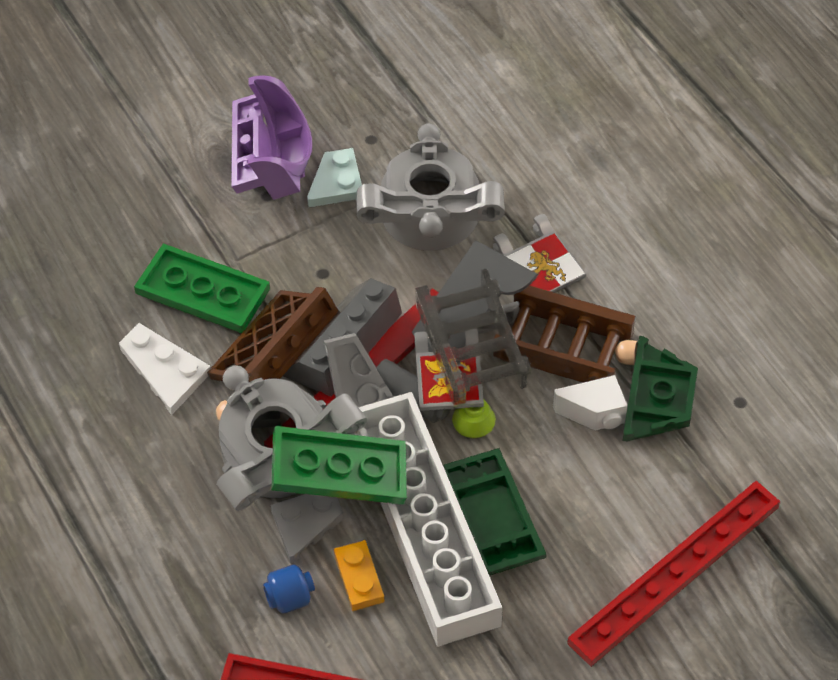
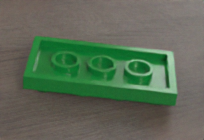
(202, 288)
(339, 465)

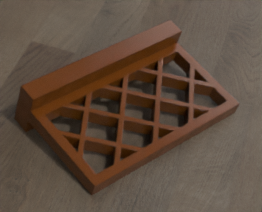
(289, 339)

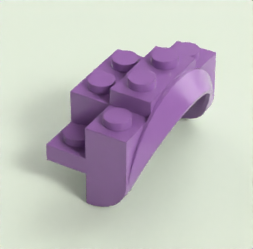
(272, 153)

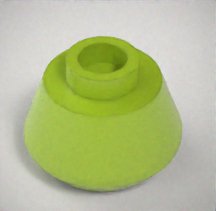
(474, 421)

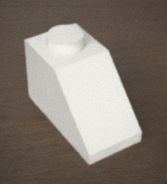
(592, 403)

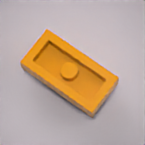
(359, 575)

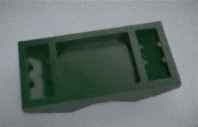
(494, 511)

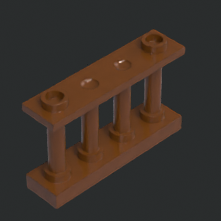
(574, 313)

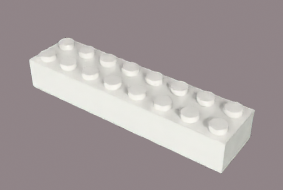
(433, 530)

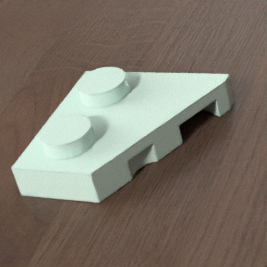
(335, 179)

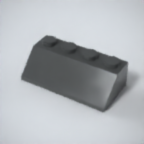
(366, 312)

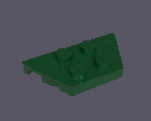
(659, 393)

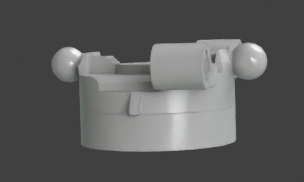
(429, 220)
(247, 462)

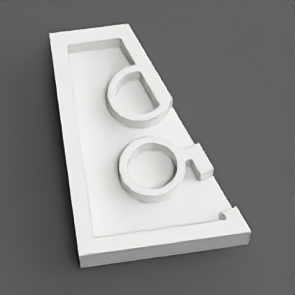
(165, 366)

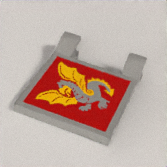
(431, 386)

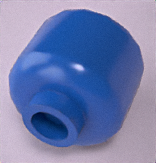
(288, 588)

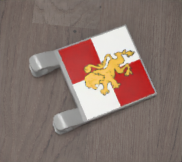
(545, 256)

